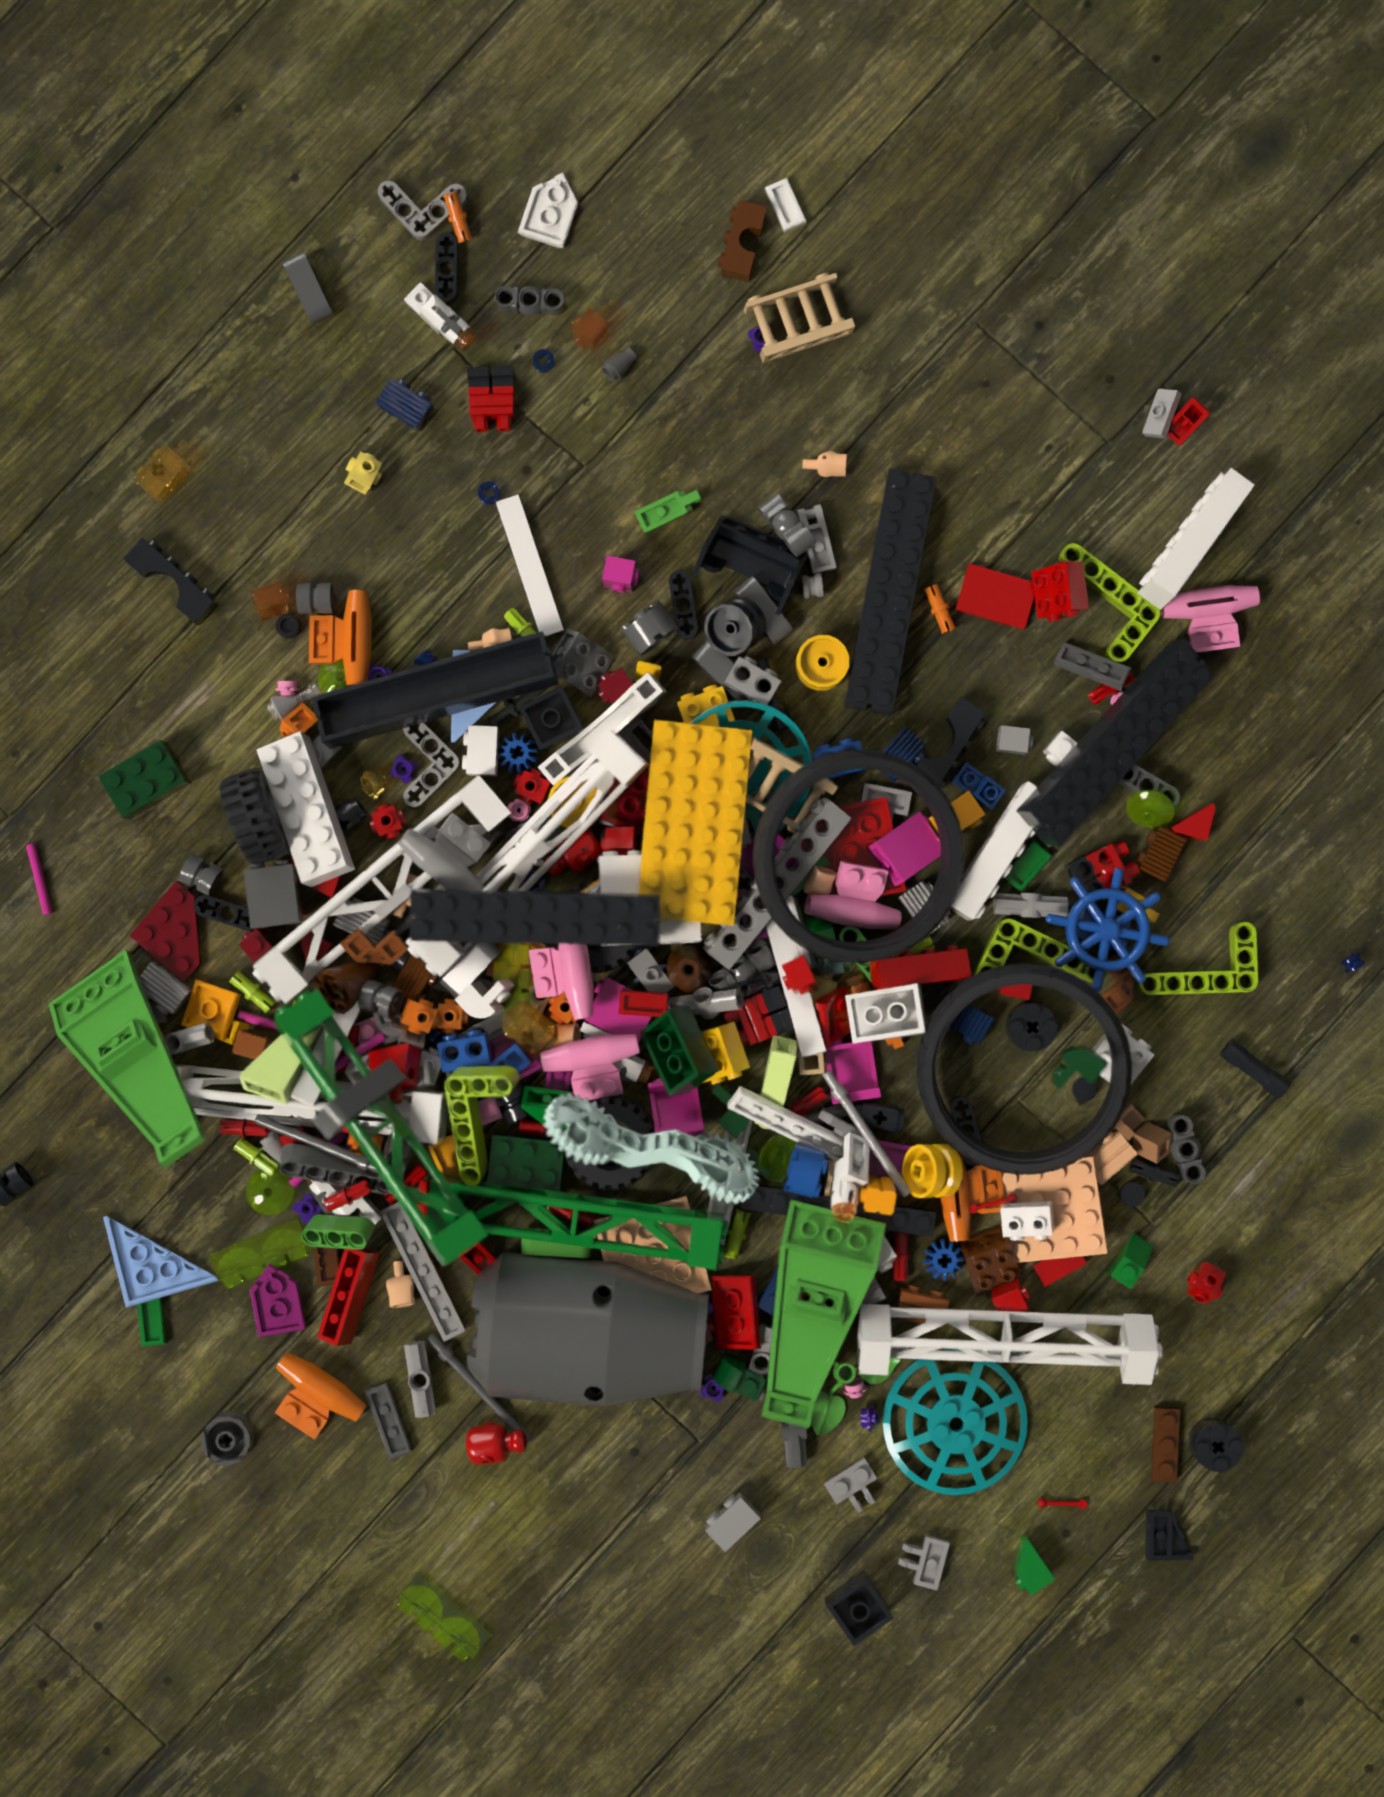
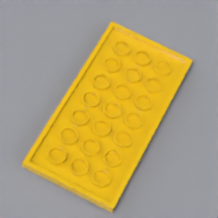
(695, 820)

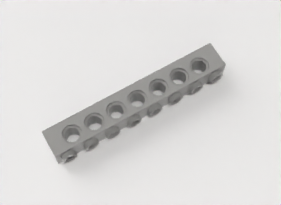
(789, 878)

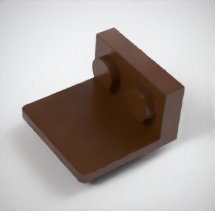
(990, 1259)

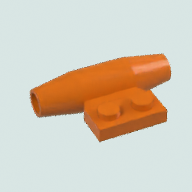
(344, 639)
(977, 1187)
(314, 1396)

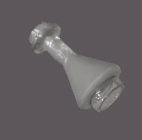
(283, 705)

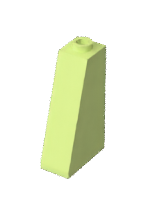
(277, 1069)
(778, 1070)

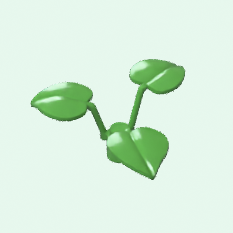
(830, 1409)

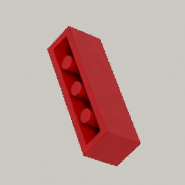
(921, 969)
(348, 1296)

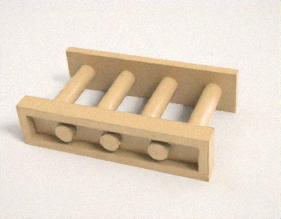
(796, 342)
(780, 762)

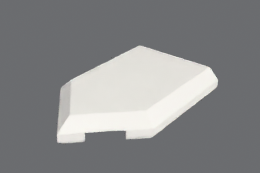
(549, 212)

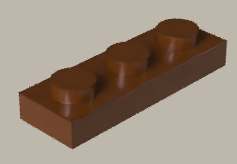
(1165, 1444)

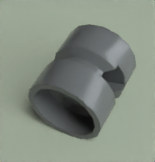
(311, 598)
(198, 873)
(377, 998)

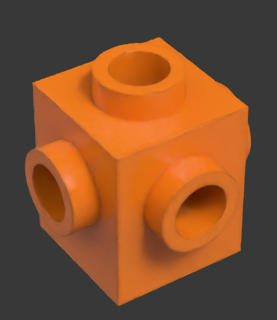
(411, 1012)
(557, 1014)
(460, 1016)

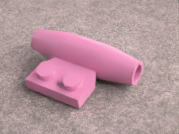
(1211, 612)
(856, 902)
(564, 971)
(592, 1063)

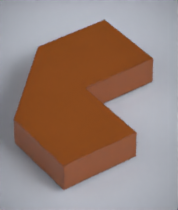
(383, 952)
(1121, 993)

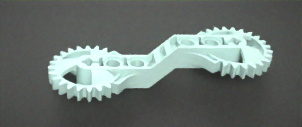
(599, 1138)

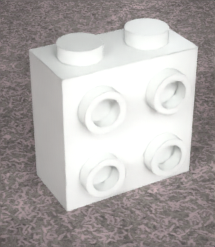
(1139, 1054)

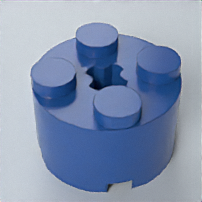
(805, 1171)

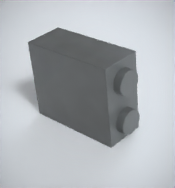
(273, 895)

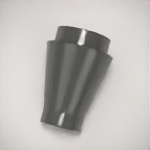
(618, 364)

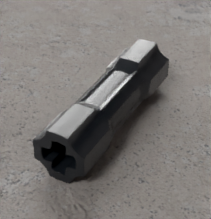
(777, 700)
(1253, 1067)

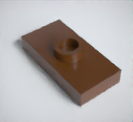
(326, 1265)

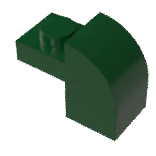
(1080, 1059)
(731, 1120)
(735, 1377)

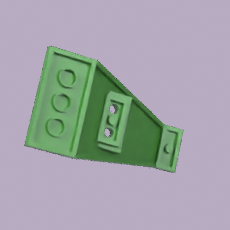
(121, 1045)
(826, 1263)

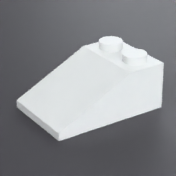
(886, 1013)

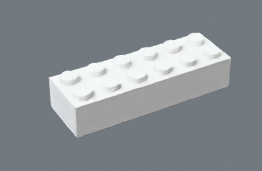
(1194, 538)
(305, 809)
(994, 858)

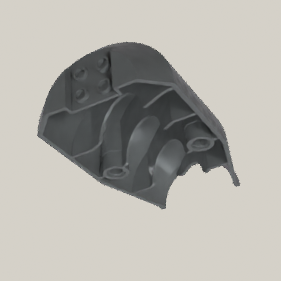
(556, 1335)

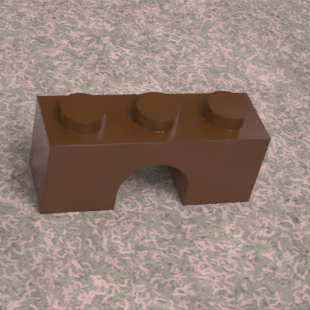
(747, 220)

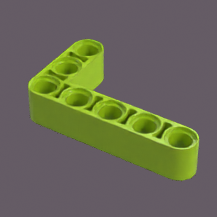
(1115, 597)
(1037, 949)
(1208, 978)
(470, 1115)

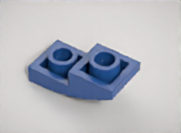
(980, 786)

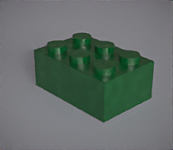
(144, 779)
(679, 1051)
(525, 1162)

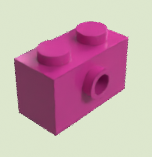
(620, 574)

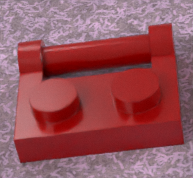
(833, 1016)

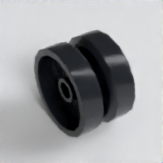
(735, 626)

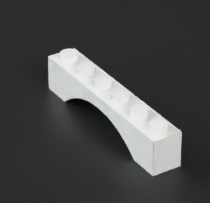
(615, 718)

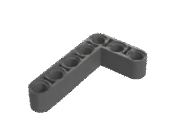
(323, 1167)

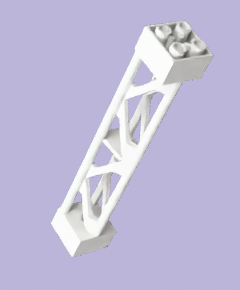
(615, 759)
(284, 975)
(424, 1116)
(1134, 1353)

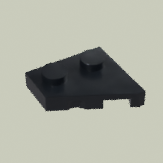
(1164, 1537)

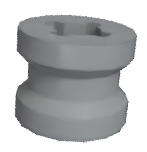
(812, 586)

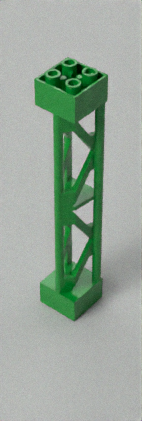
(304, 1018)
(705, 1239)

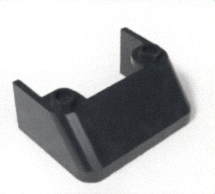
(751, 554)

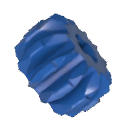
(514, 745)
(949, 1264)

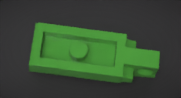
(666, 510)

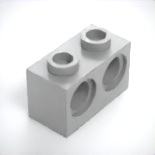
(749, 687)

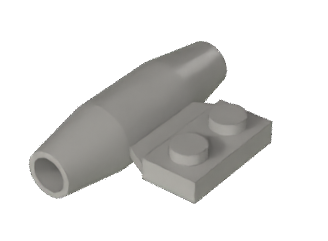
(449, 855)

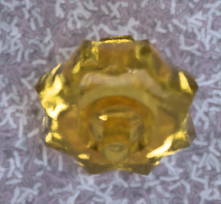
(372, 784)

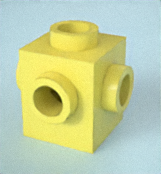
(363, 472)

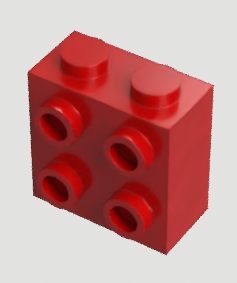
(1060, 591)

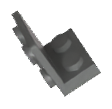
(580, 661)

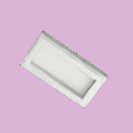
(785, 205)

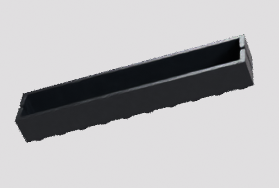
(890, 592)
(435, 690)
(1115, 743)
(535, 917)

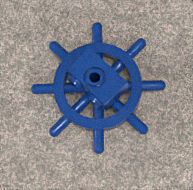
(1107, 928)

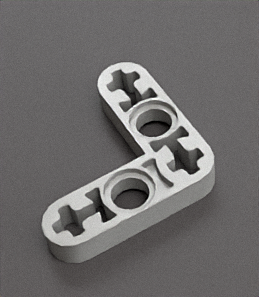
(417, 216)
(435, 767)

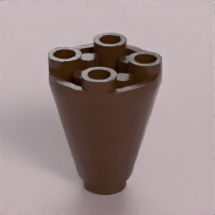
(689, 956)
(343, 983)

